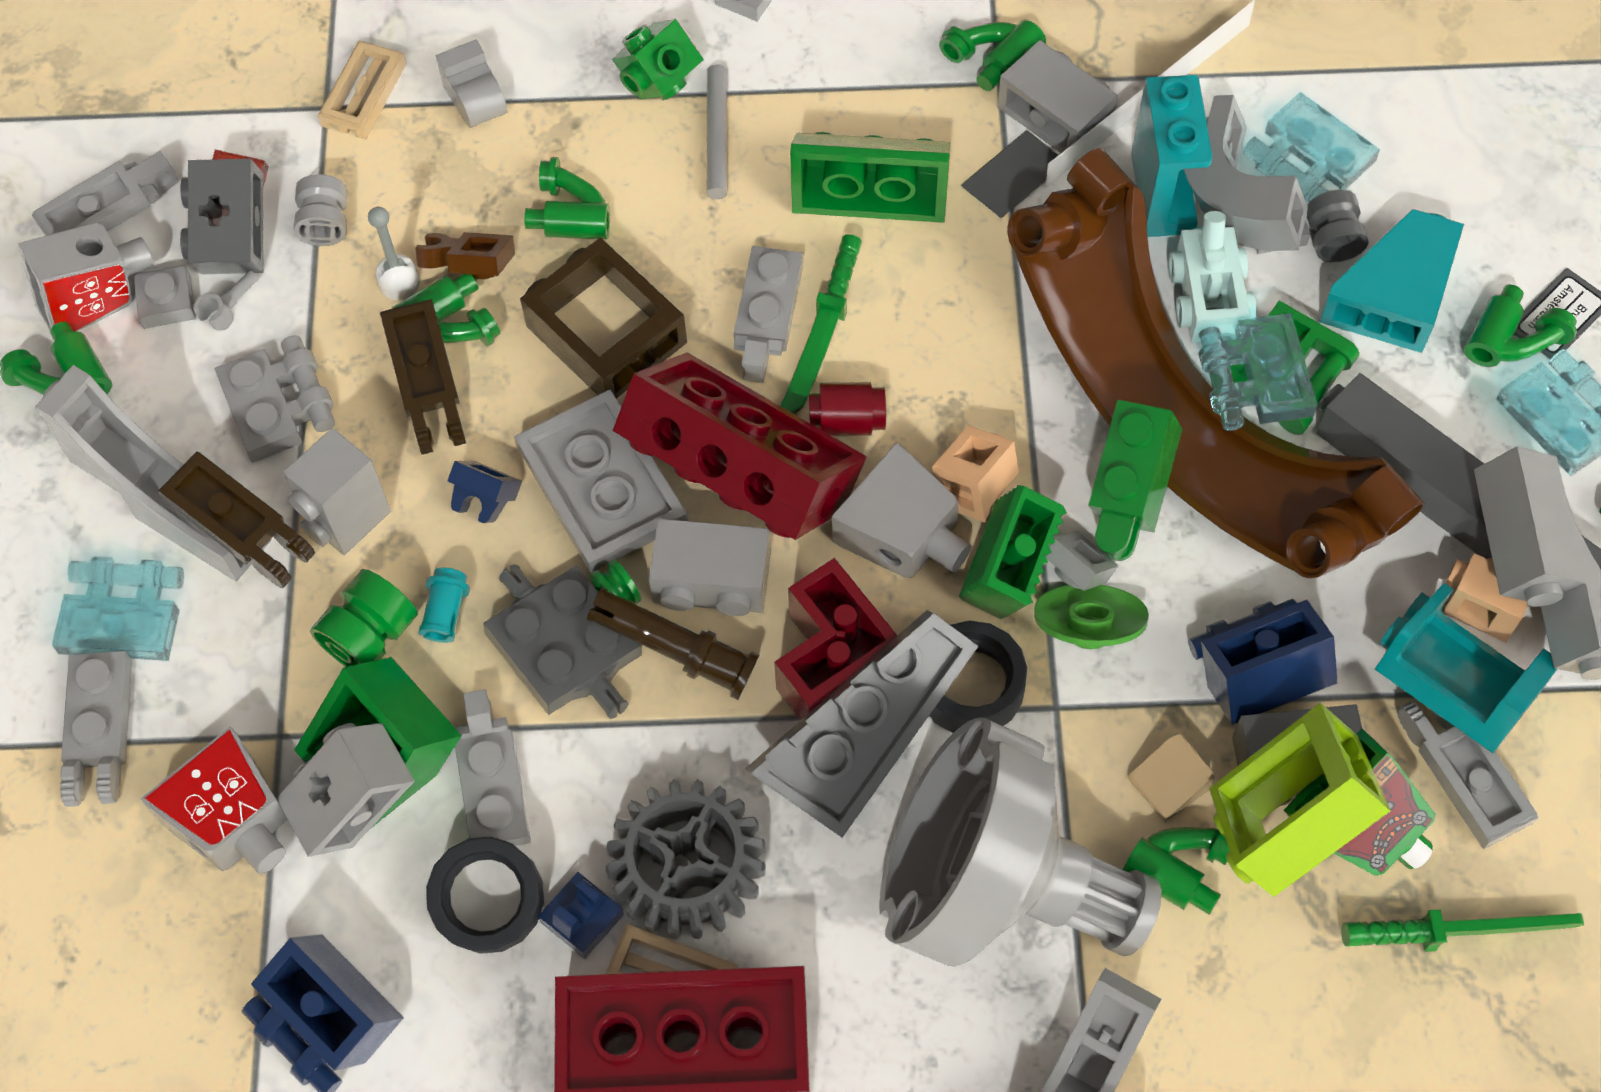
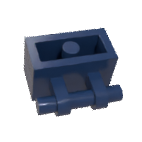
(1266, 658)
(325, 1004)

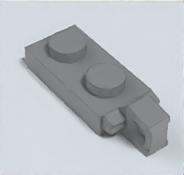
(108, 196)
(766, 308)
(490, 774)

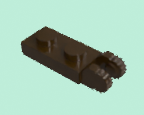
(422, 369)
(233, 516)

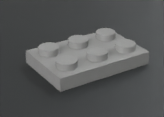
(597, 481)

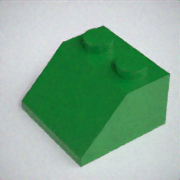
(386, 695)

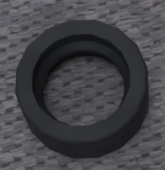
(1009, 655)
(442, 880)

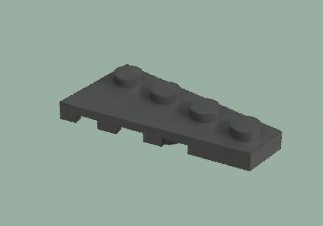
(858, 732)

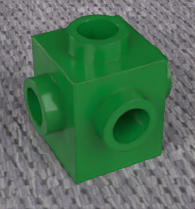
(656, 60)

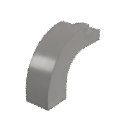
(1262, 209)
(1103, 1037)

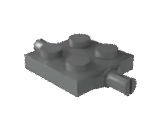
(555, 645)

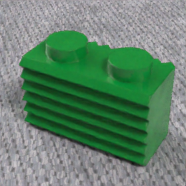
(1012, 552)

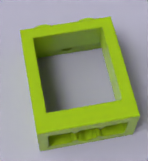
(1275, 774)

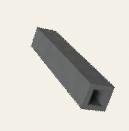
(1372, 422)

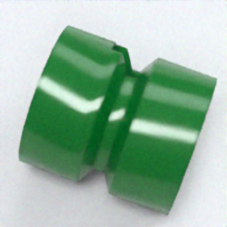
(369, 616)

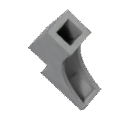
(123, 456)
(1543, 554)

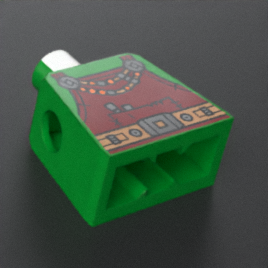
(1398, 832)

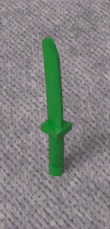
(829, 309)
(1434, 931)

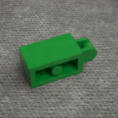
(1133, 475)

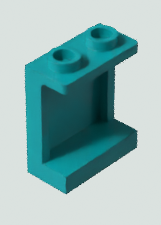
(1166, 141)
(1459, 672)

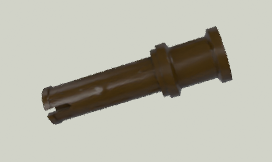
(698, 653)

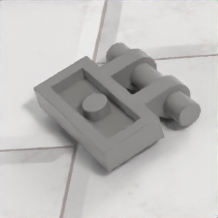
(258, 404)

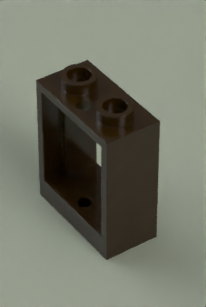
(642, 348)

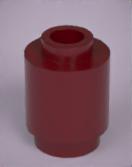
(848, 408)

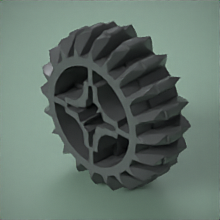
(647, 834)

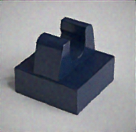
(487, 484)
(581, 915)

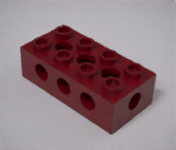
(738, 445)
(662, 1004)

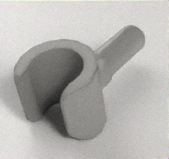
(210, 302)

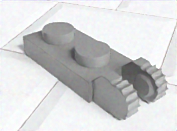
(95, 724)
(1470, 777)

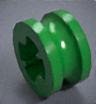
(617, 582)

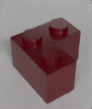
(840, 634)

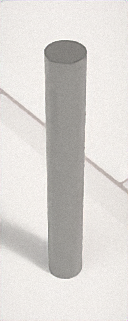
(716, 132)

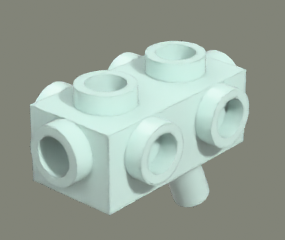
(1211, 279)

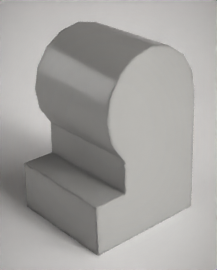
(471, 84)

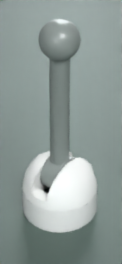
(395, 272)

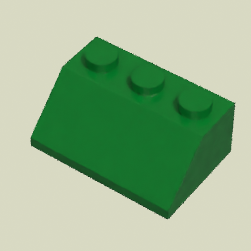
(869, 177)

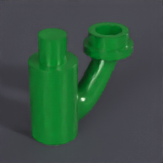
(1013, 44)
(569, 219)
(448, 299)
(1493, 332)
(68, 350)
(1177, 879)

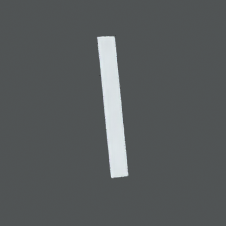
(1131, 107)

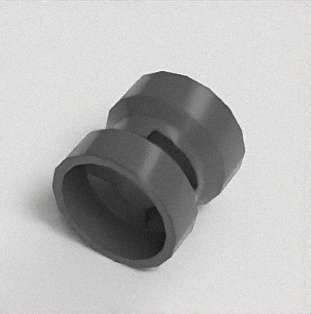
(1337, 227)

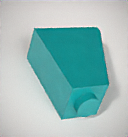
(1398, 283)

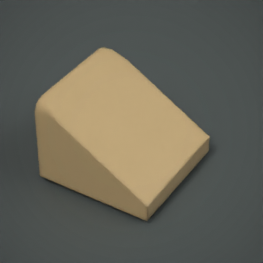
(1172, 777)

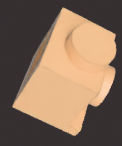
(977, 470)
(1478, 599)

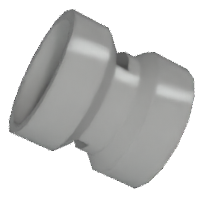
(320, 212)

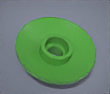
(1091, 616)

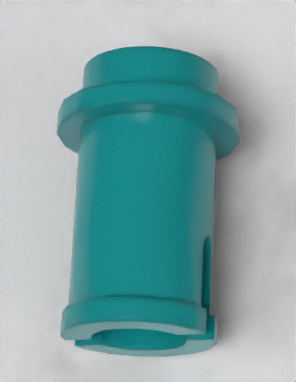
(443, 604)

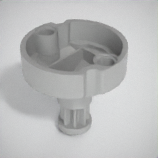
(987, 850)

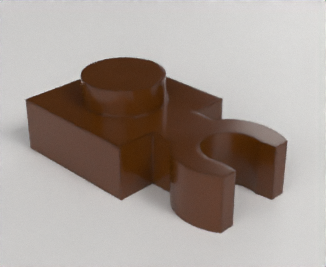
(472, 253)

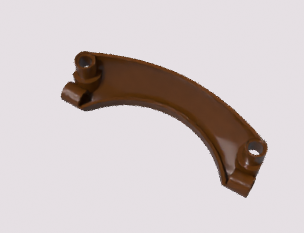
(1101, 304)

